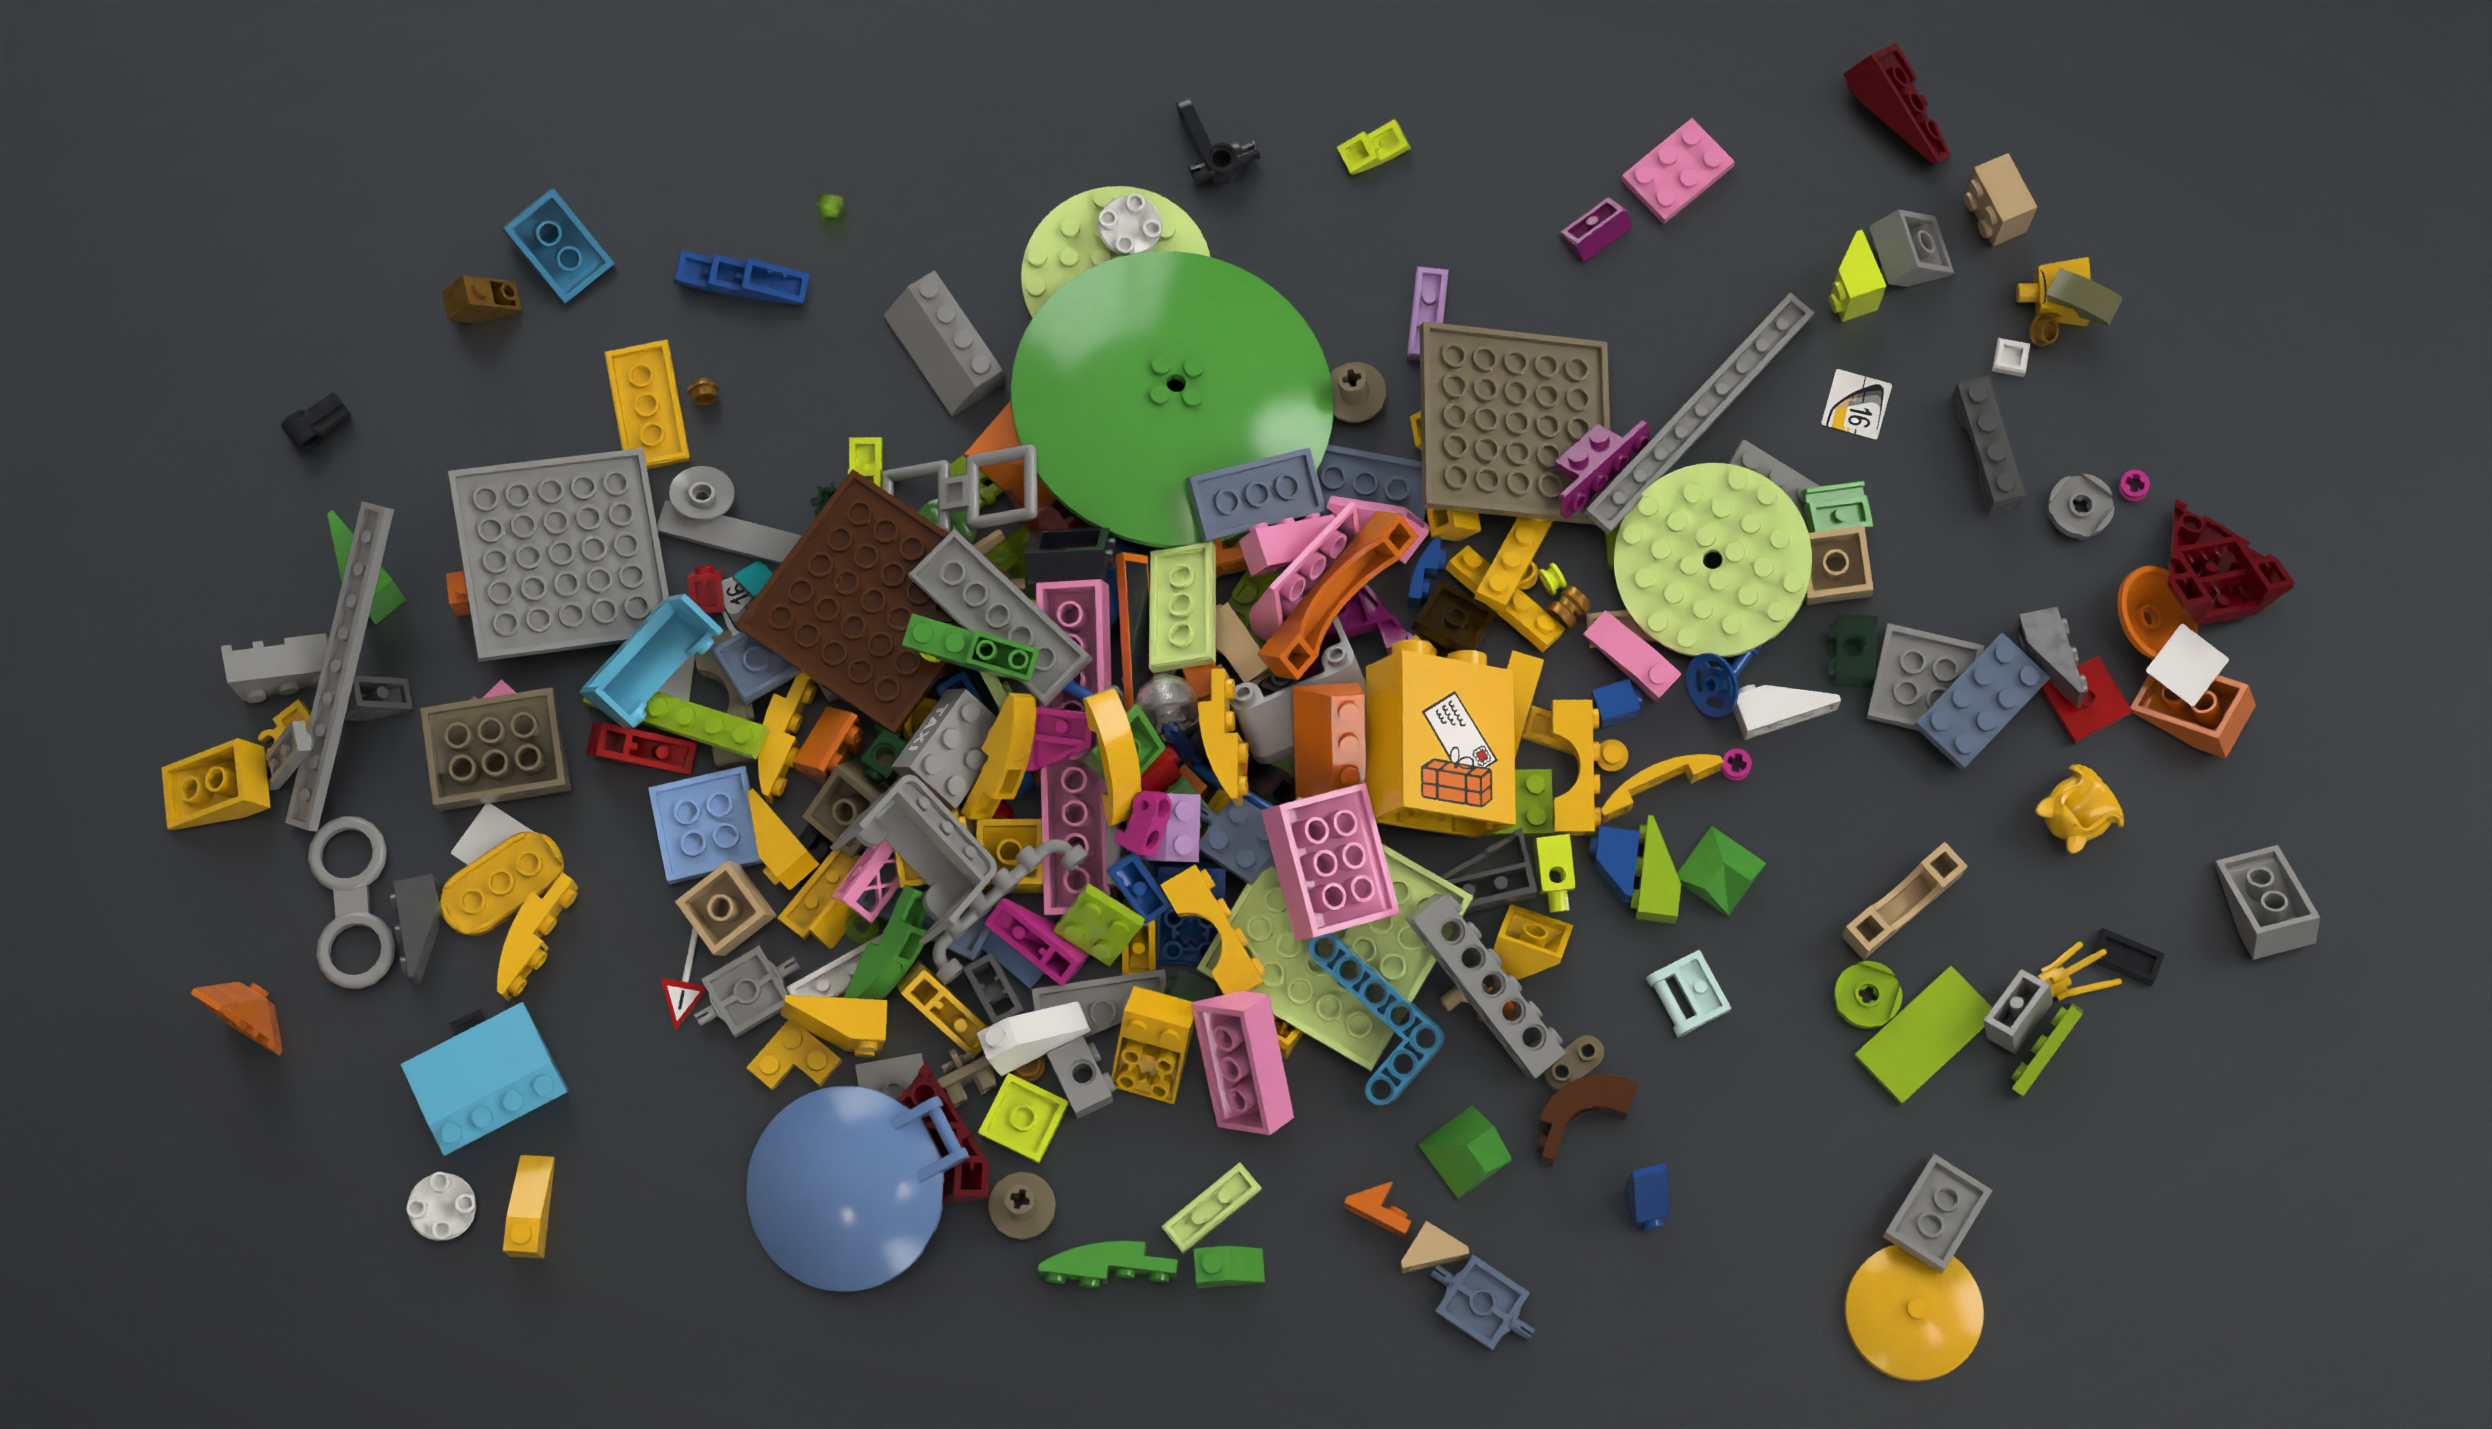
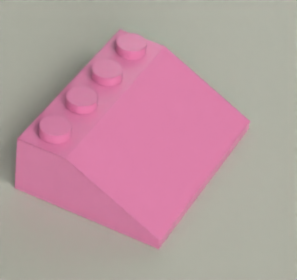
(1303, 574)
(1330, 862)

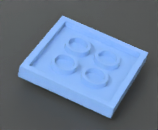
(704, 823)

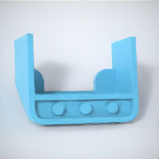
(649, 659)

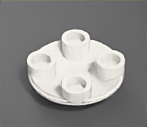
(1130, 225)
(441, 1206)

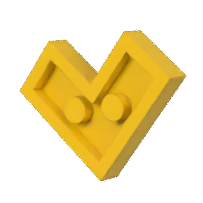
(792, 1048)

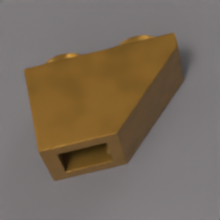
(480, 299)

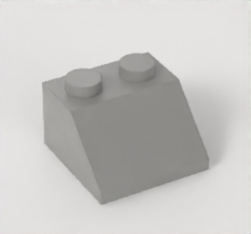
(1910, 248)

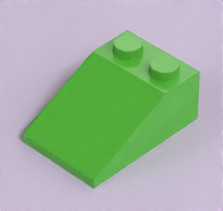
(387, 594)

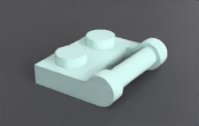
(1698, 988)

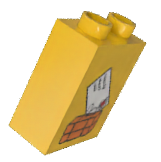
(1440, 741)

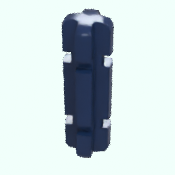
(1181, 744)

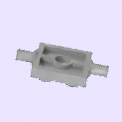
(746, 991)

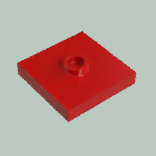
(2099, 708)

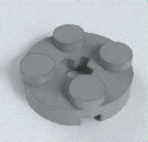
(2078, 488)

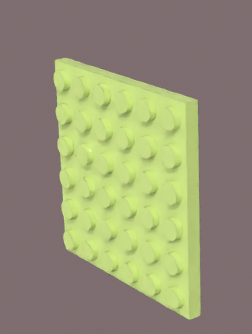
(1307, 993)

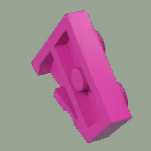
(1059, 736)

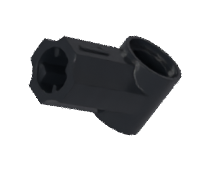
(308, 427)

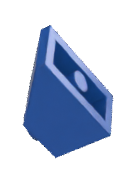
(1616, 858)

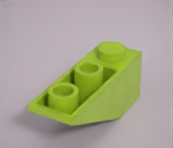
(1659, 882)

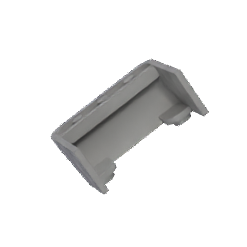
(1269, 719)
(931, 843)

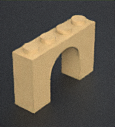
(1238, 647)

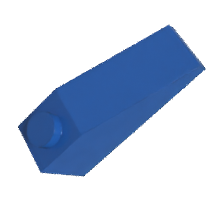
(1648, 1197)

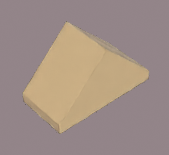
(1432, 1248)

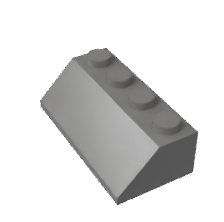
(944, 344)

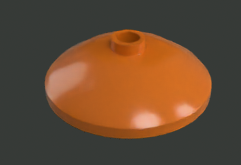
(2150, 610)

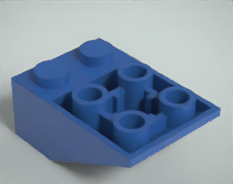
(1187, 937)

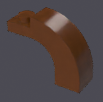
(1587, 1094)

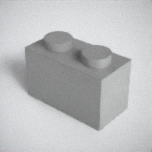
(2018, 1011)

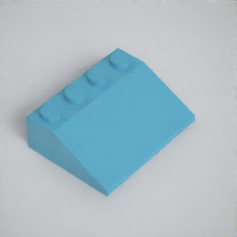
(484, 1078)

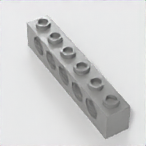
(1427, 924)

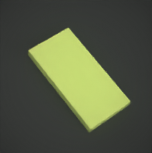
(1182, 607)

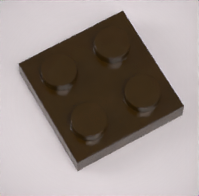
(1454, 619)

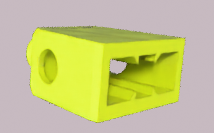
(1554, 854)

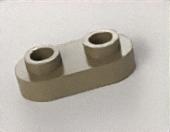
(1575, 1062)

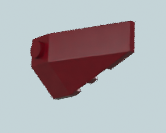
(1887, 89)

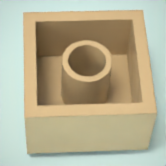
(1999, 200)
(1839, 566)
(725, 908)

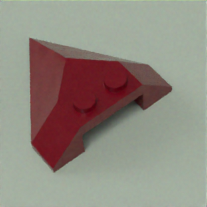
(2218, 573)
(971, 1177)

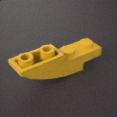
(780, 746)
(1224, 749)
(1009, 751)
(523, 946)

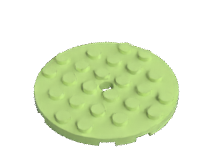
(1071, 242)
(1703, 512)

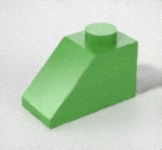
(1228, 1266)

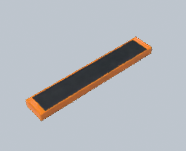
(1134, 622)

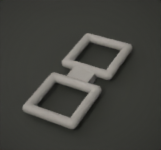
(962, 491)

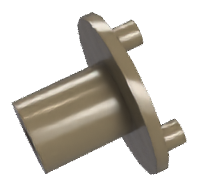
(1357, 392)
(1022, 1205)

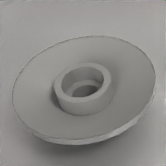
(701, 483)

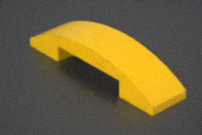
(1117, 752)
(1694, 766)

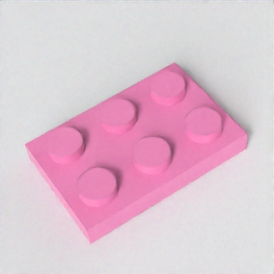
(1677, 171)

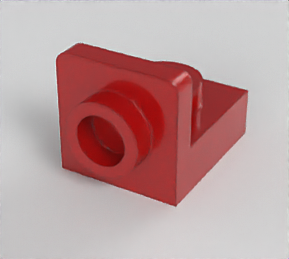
(707, 588)

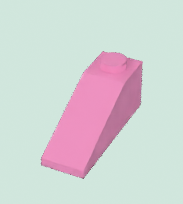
(1632, 655)

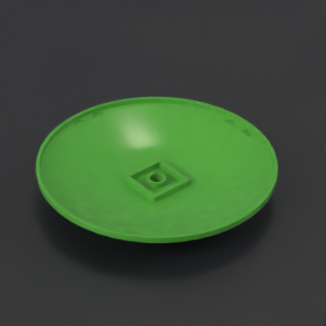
(1099, 400)

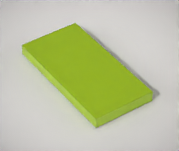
(1924, 1035)

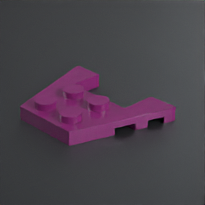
(1360, 616)

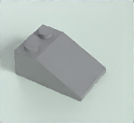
(2267, 902)

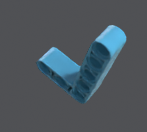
(1384, 1010)

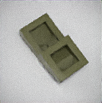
(2084, 295)

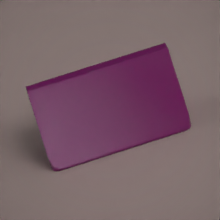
(1596, 229)

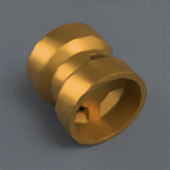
(1569, 607)

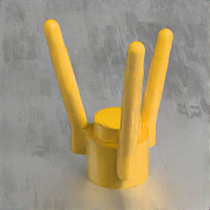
(2060, 979)

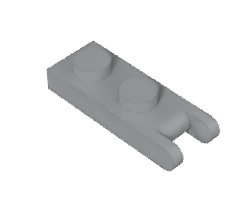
(287, 753)

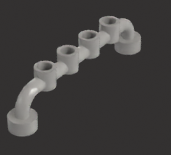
(1003, 883)

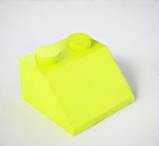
(1858, 281)

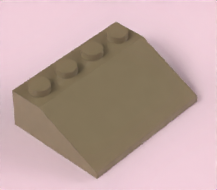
(495, 749)

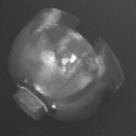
(1168, 699)

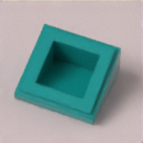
(753, 578)

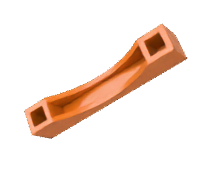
(1301, 634)

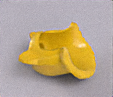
(2080, 808)

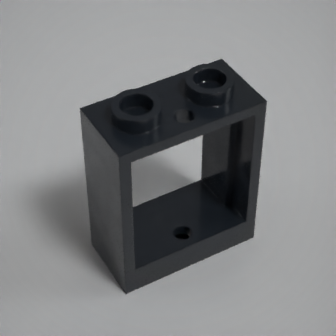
(1069, 554)

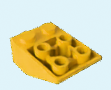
(1153, 1044)

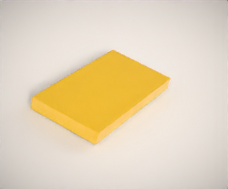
(648, 403)

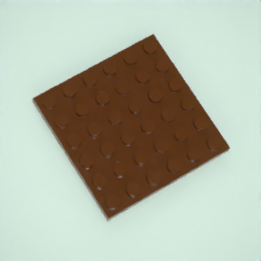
(847, 601)

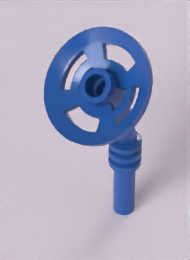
(1716, 681)

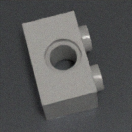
(1081, 1096)

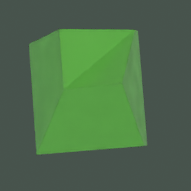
(1720, 871)
(1465, 1151)

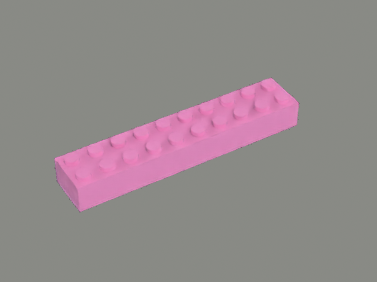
(1070, 788)

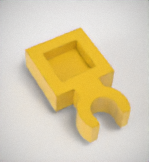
(295, 712)

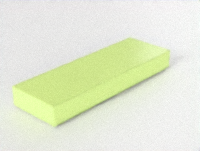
(1211, 1208)

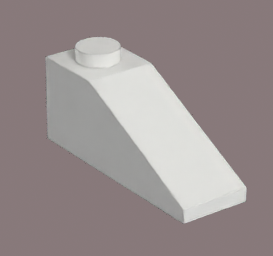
(1775, 707)
(1031, 1035)

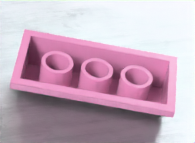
(1243, 1062)

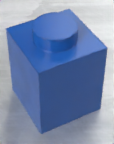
(1616, 703)

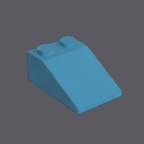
(557, 245)

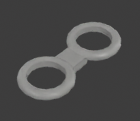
(351, 902)

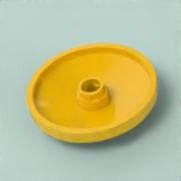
(1911, 1316)

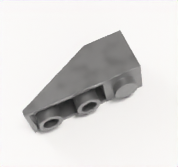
(2045, 641)

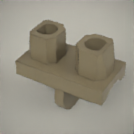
(979, 1071)

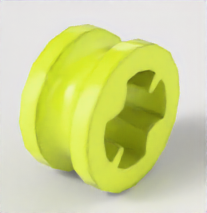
(1552, 579)

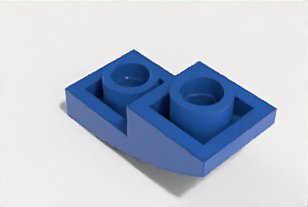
(1427, 567)

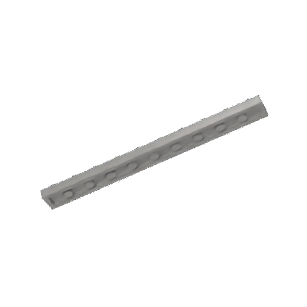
(1699, 413)
(340, 665)

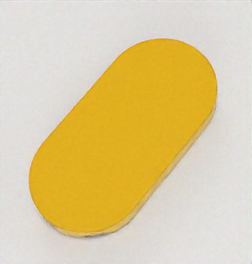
(500, 882)

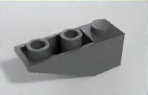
(420, 917)

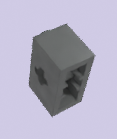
(992, 989)

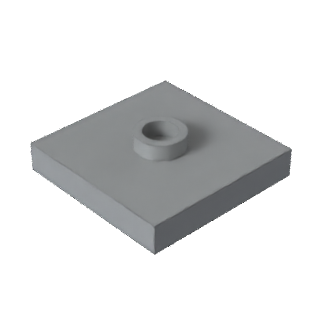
(890, 1075)

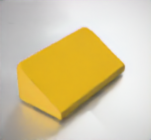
(830, 923)

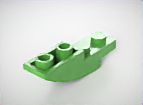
(970, 648)
(887, 963)
(1093, 1261)

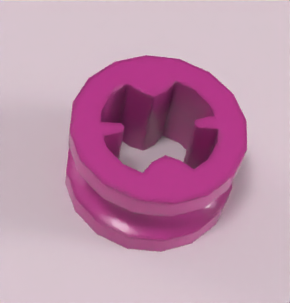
(2144, 483)
(1745, 761)

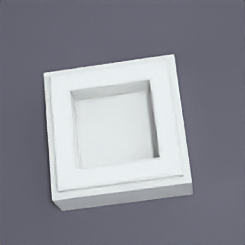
(2011, 357)

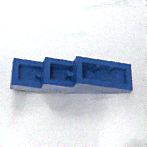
(741, 279)

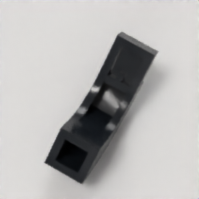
(1263, 779)

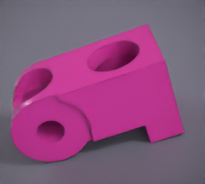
(1146, 823)

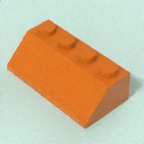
(1328, 737)

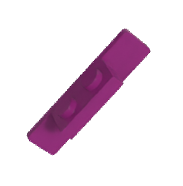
(1596, 461)

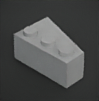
(275, 668)

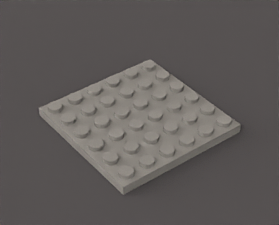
(557, 552)

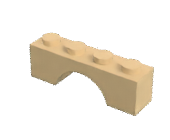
(1905, 901)

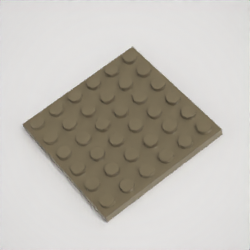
(1502, 414)

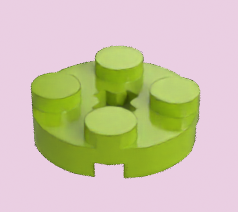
(1884, 986)

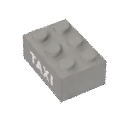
(948, 747)

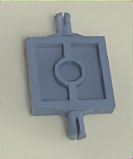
(1237, 840)
(1482, 1302)

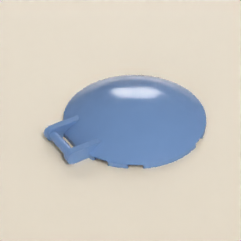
(849, 1186)

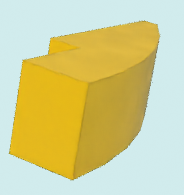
(1526, 677)

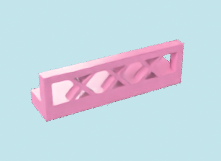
(861, 876)

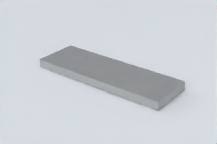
(988, 602)

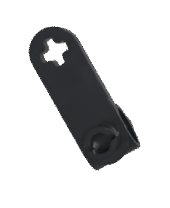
(1209, 154)

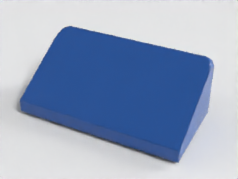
(1139, 886)

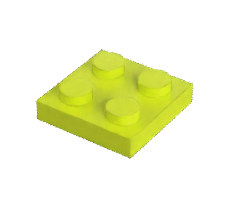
(1023, 1118)

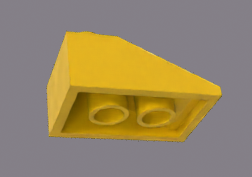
(216, 785)
(844, 1022)

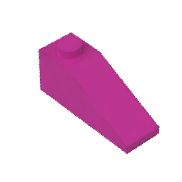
(1036, 941)

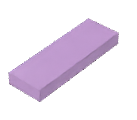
(1427, 304)

